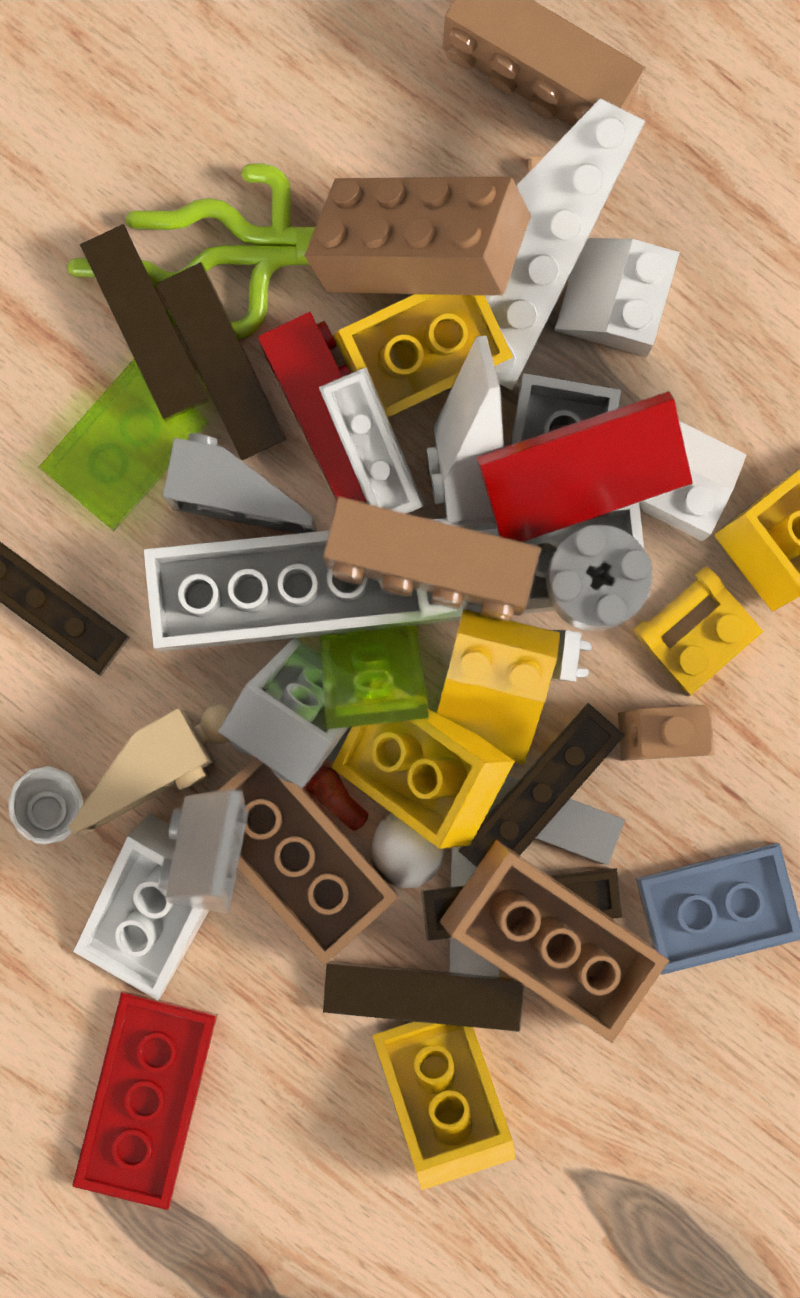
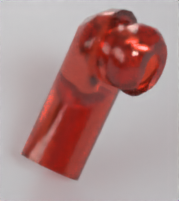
(334, 796)

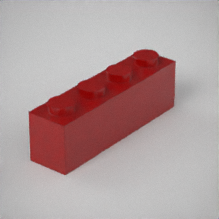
(301, 365)

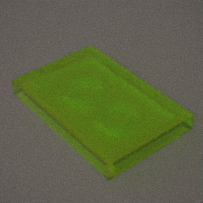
(118, 449)
(373, 677)

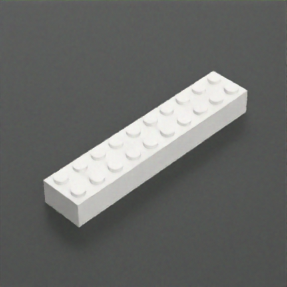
(285, 591)

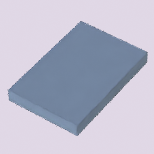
(720, 907)

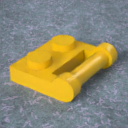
(707, 644)

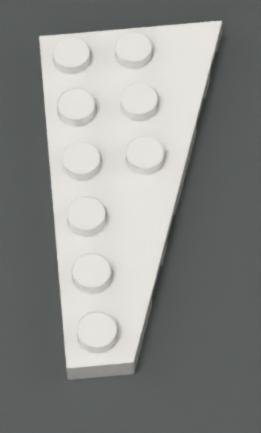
(564, 203)

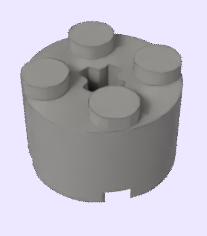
(626, 570)

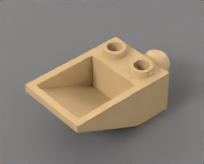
(151, 762)

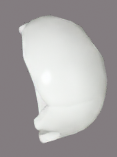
(44, 804)
(404, 855)

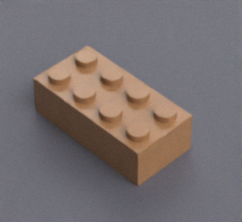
(539, 57)
(419, 235)
(430, 557)
(305, 864)
(553, 941)

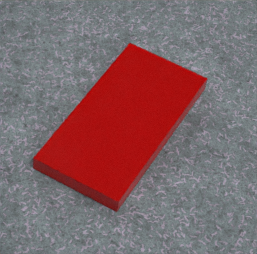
(586, 469)
(145, 1100)

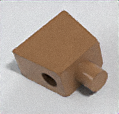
(666, 732)

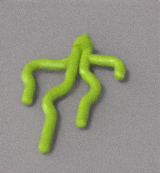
(278, 244)

